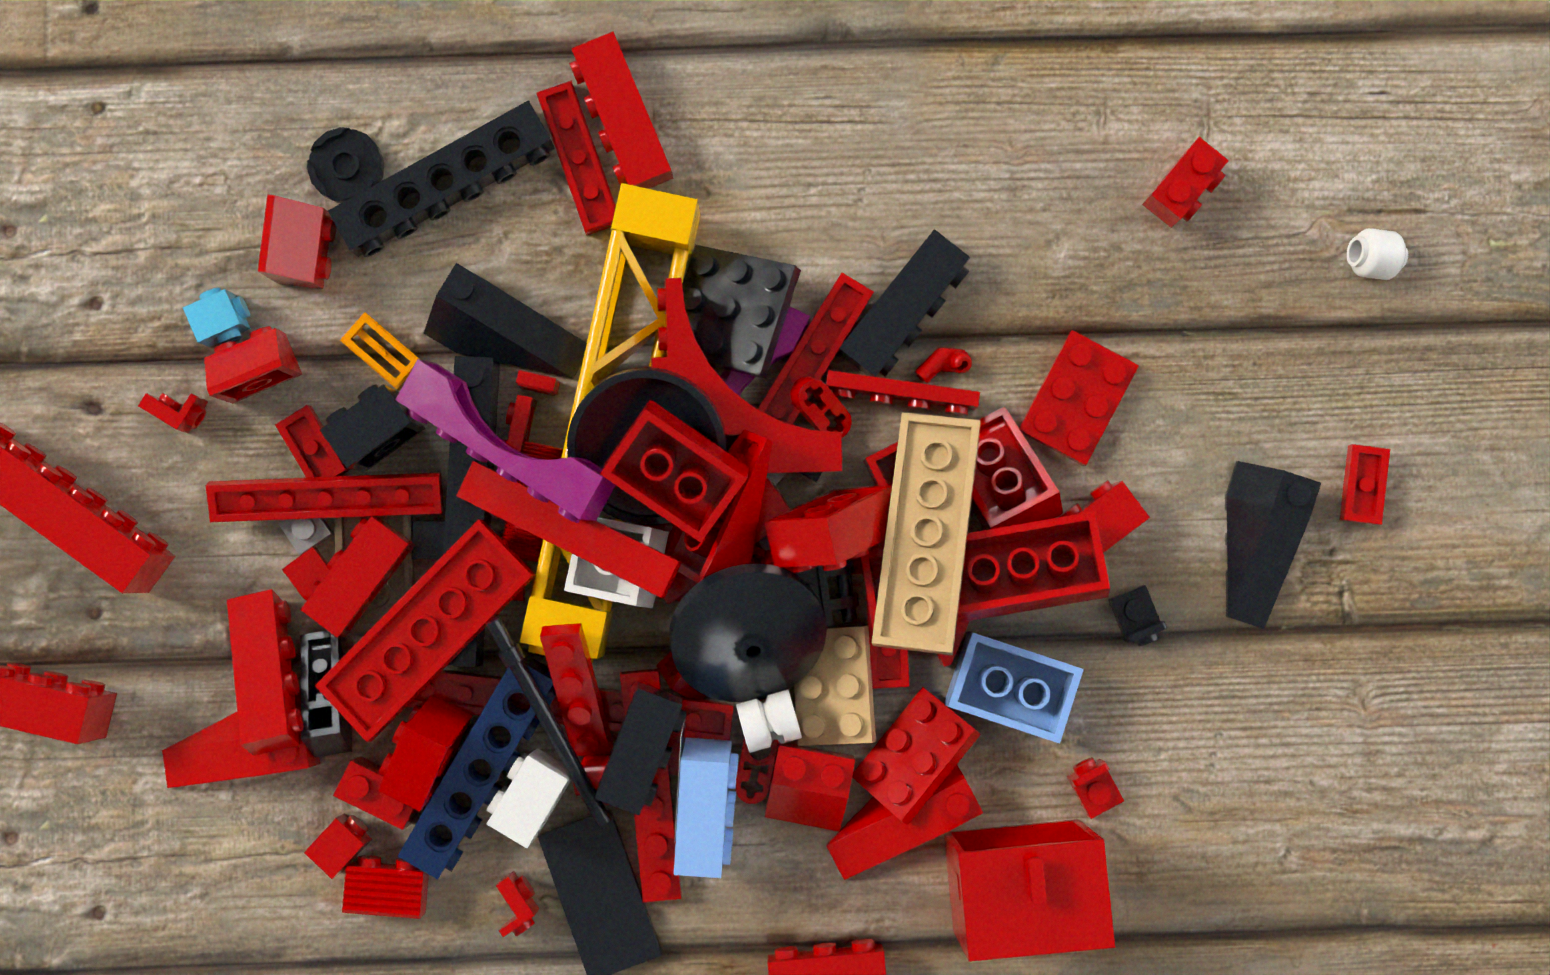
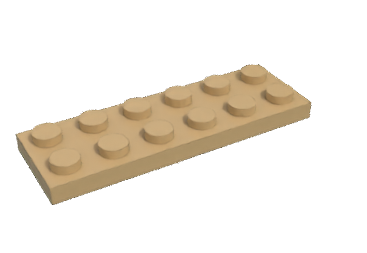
(926, 534)

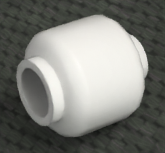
(1377, 254)

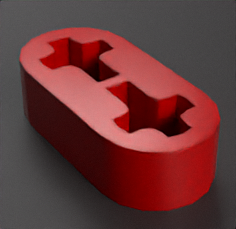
(827, 402)

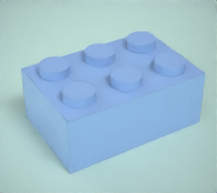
(1013, 687)
(705, 808)

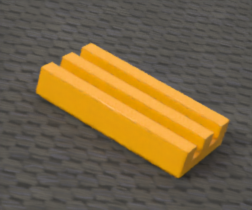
(357, 329)

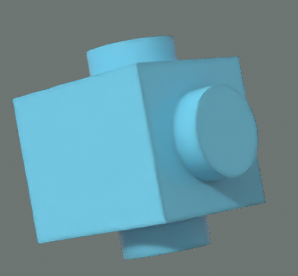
(218, 317)

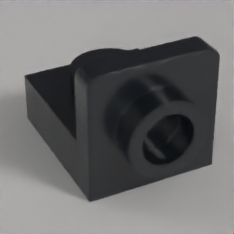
(1137, 616)

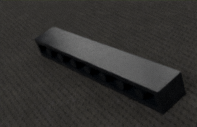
(483, 384)

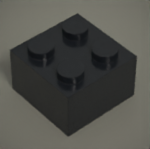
(370, 428)

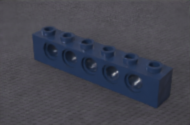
(424, 846)

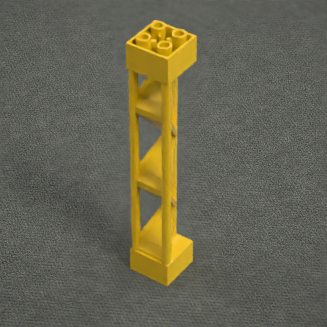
(649, 222)

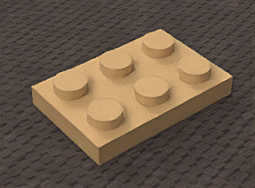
(837, 693)

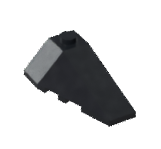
(489, 323)
(1264, 529)

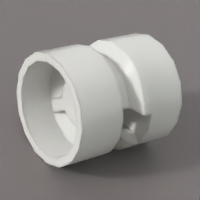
(768, 721)

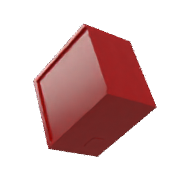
(1029, 890)

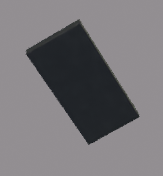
(600, 896)

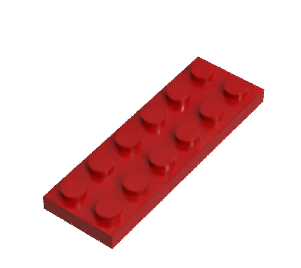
(425, 630)

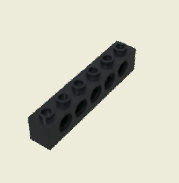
(354, 214)

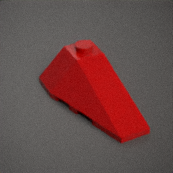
(734, 533)
(217, 756)
(879, 835)

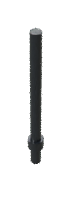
(513, 657)

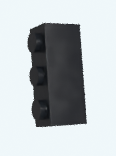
(640, 749)

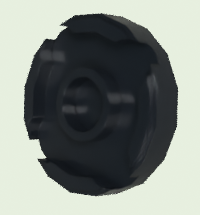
(344, 164)

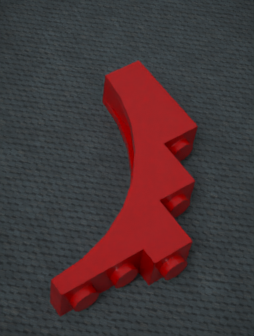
(792, 446)

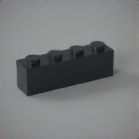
(904, 305)

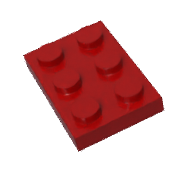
(1078, 398)
(915, 755)

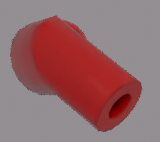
(944, 360)

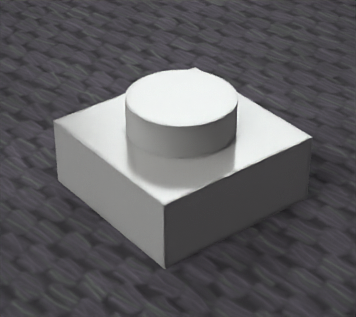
(306, 532)

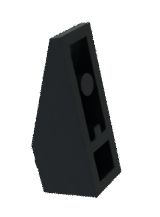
(324, 728)

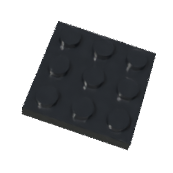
(737, 307)

